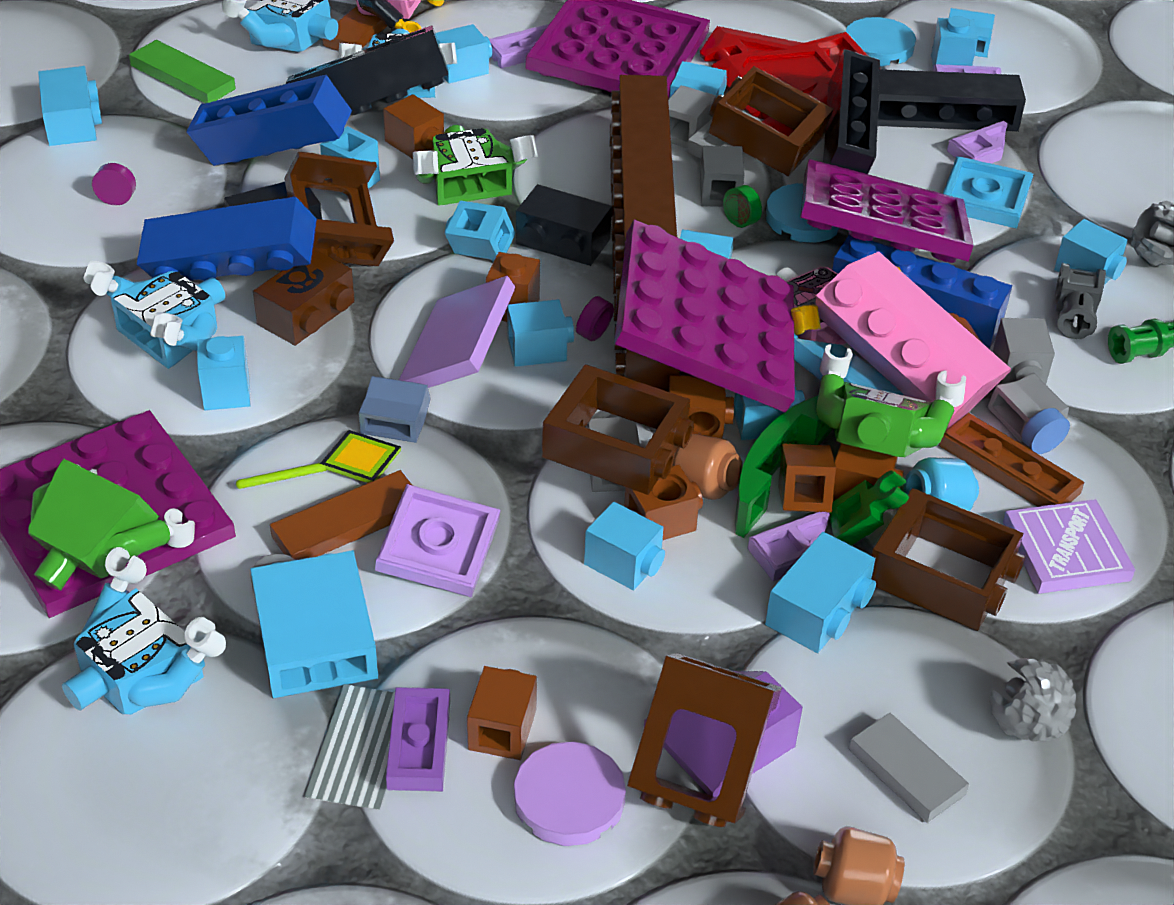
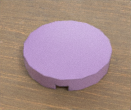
(569, 793)

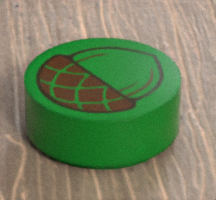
(742, 206)

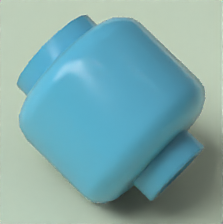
(944, 479)

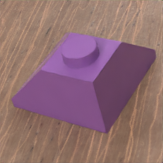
(705, 745)

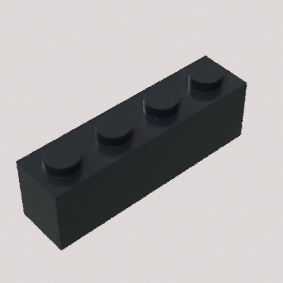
(384, 70)
(949, 100)
(854, 121)

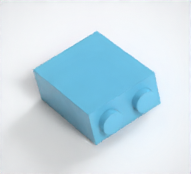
(314, 624)

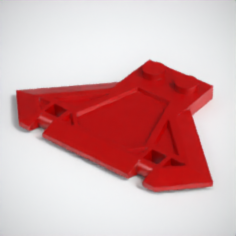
(798, 64)

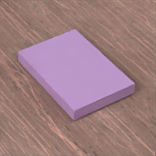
(458, 334)

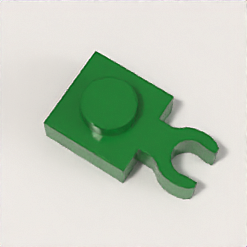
(861, 508)

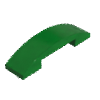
(795, 426)

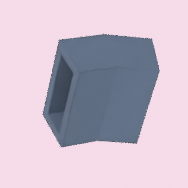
(394, 409)

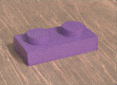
(418, 739)

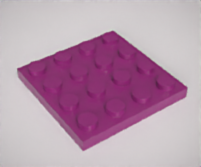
(611, 38)
(886, 210)
(707, 316)
(134, 456)

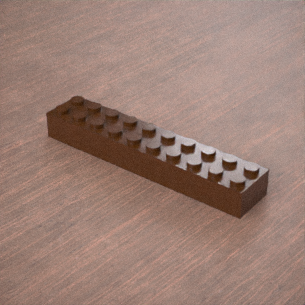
(640, 191)

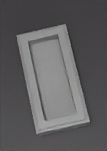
(908, 767)

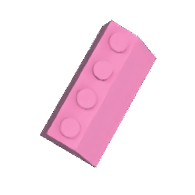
(906, 333)

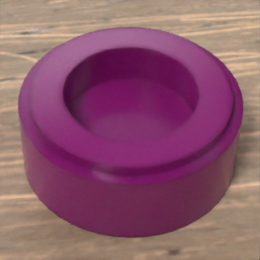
(114, 184)
(595, 318)

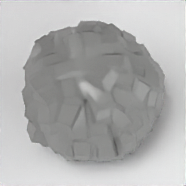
(1155, 234)
(1039, 705)

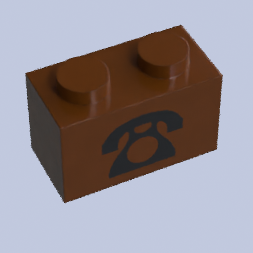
(304, 298)

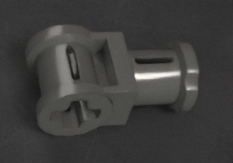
(1078, 295)

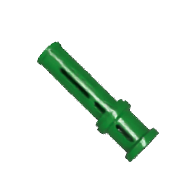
(1149, 339)

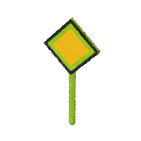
(353, 456)

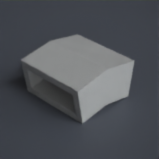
(1021, 400)

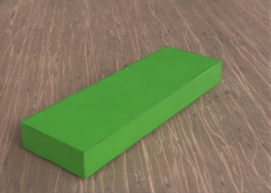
(182, 71)

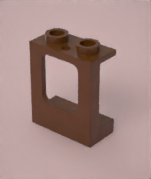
(343, 241)
(716, 695)

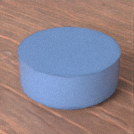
(1045, 430)

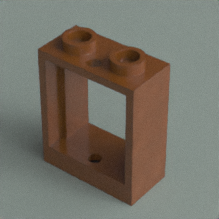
(780, 102)
(606, 457)
(957, 531)

